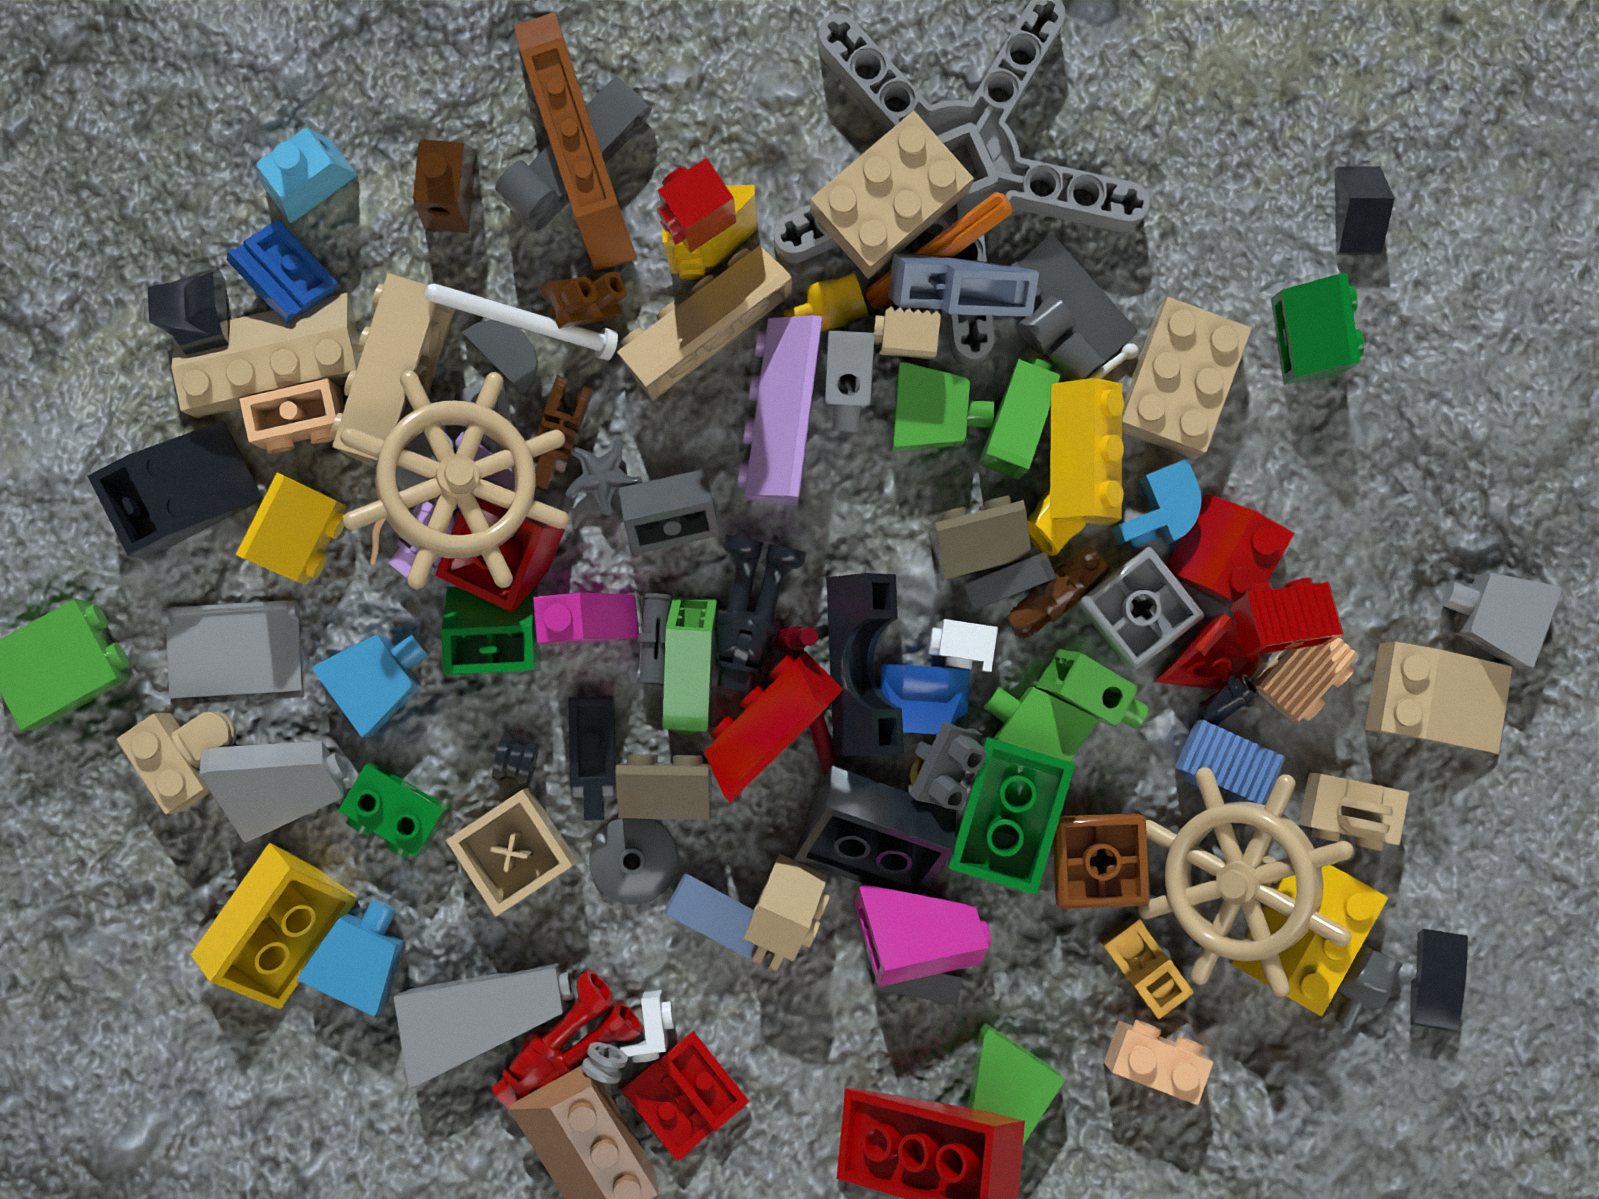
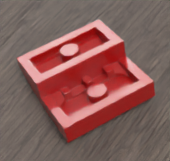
(684, 1096)

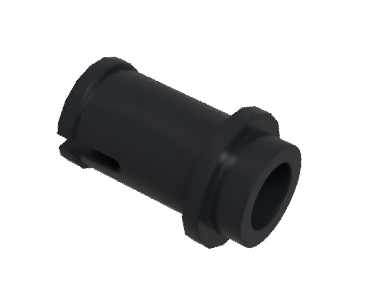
(1236, 694)

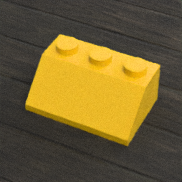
(716, 251)
(1086, 451)
(271, 927)
(1314, 963)

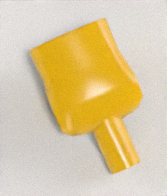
(835, 300)
(1047, 533)

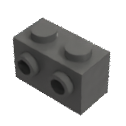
(669, 511)

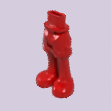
(542, 1055)

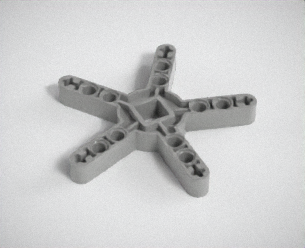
(989, 140)

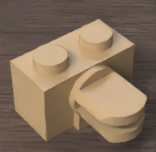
(171, 755)
(1353, 809)
(787, 911)

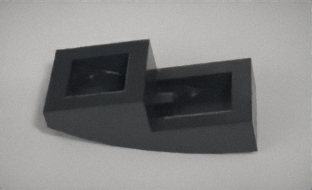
(1440, 980)

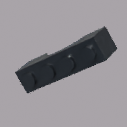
(857, 615)

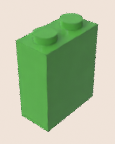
(59, 664)

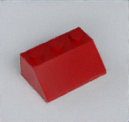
(769, 722)

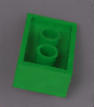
(1011, 816)

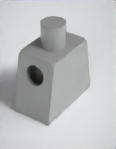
(848, 355)
(1504, 615)

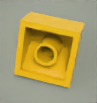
(292, 530)

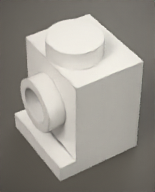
(964, 643)

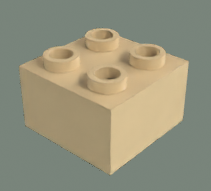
(512, 851)

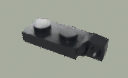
(592, 752)

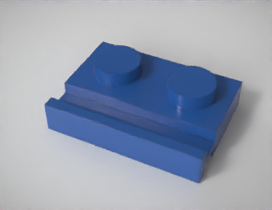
(282, 271)

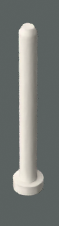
(603, 342)

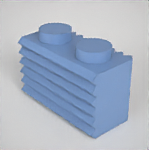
(1238, 764)

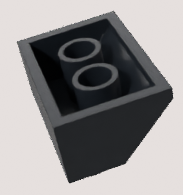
(875, 834)

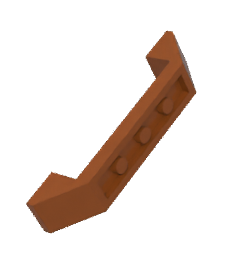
(574, 142)

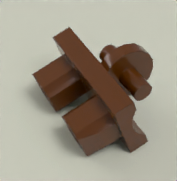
(585, 299)

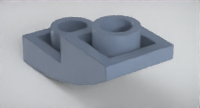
(711, 914)

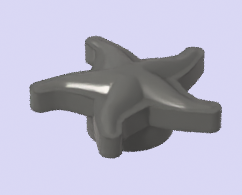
(601, 476)

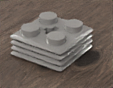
(1168, 615)

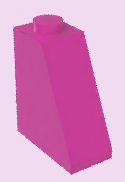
(585, 618)
(918, 934)

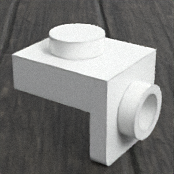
(657, 1019)

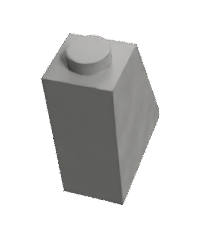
(271, 783)

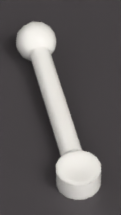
(1129, 351)

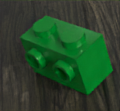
(393, 810)

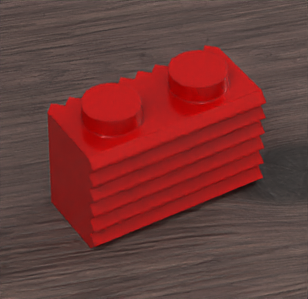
(1286, 617)

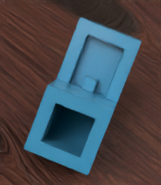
(1173, 503)

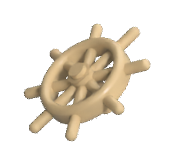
(454, 479)
(1245, 881)

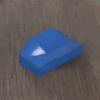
(926, 695)

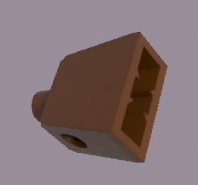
(446, 181)

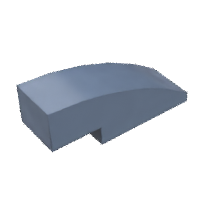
(962, 286)

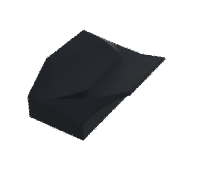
(192, 310)

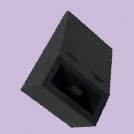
(175, 489)

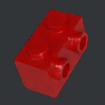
(695, 205)

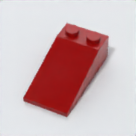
(928, 1148)

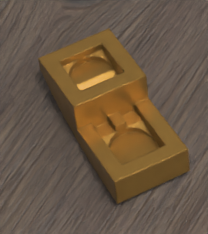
(1146, 966)

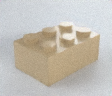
(891, 194)
(1183, 377)

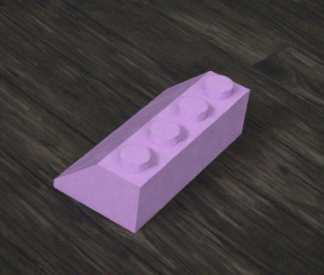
(782, 409)

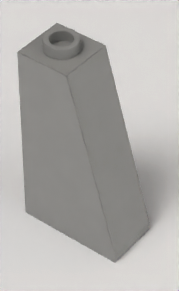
(469, 1016)

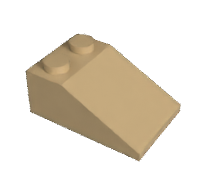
(1438, 697)

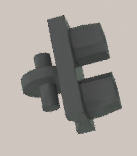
(945, 765)

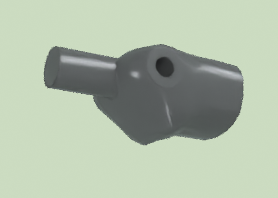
(1367, 983)

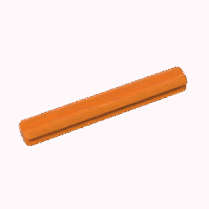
(951, 240)

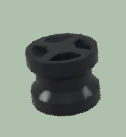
(515, 761)

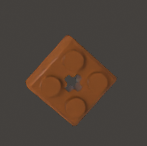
(1121, 882)

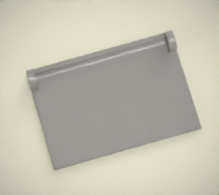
(233, 649)

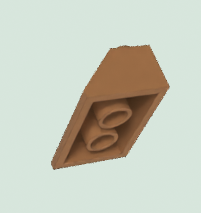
(585, 1140)

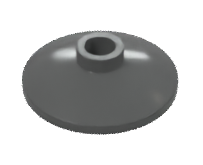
(657, 856)

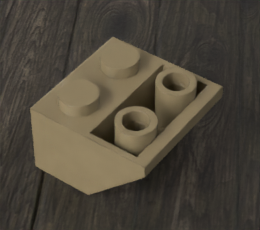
(980, 540)
(664, 789)

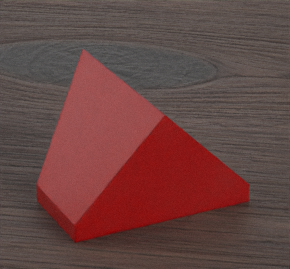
(1210, 657)

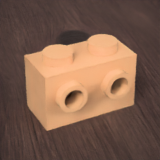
(292, 415)
(1158, 1062)

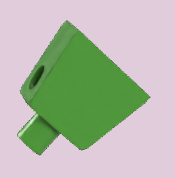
(934, 410)
(1092, 689)
(1040, 722)

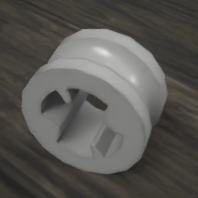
(604, 1063)

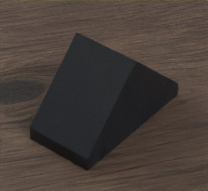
(1361, 209)

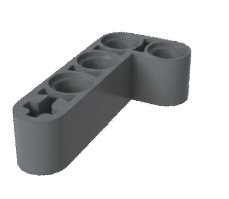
(538, 190)

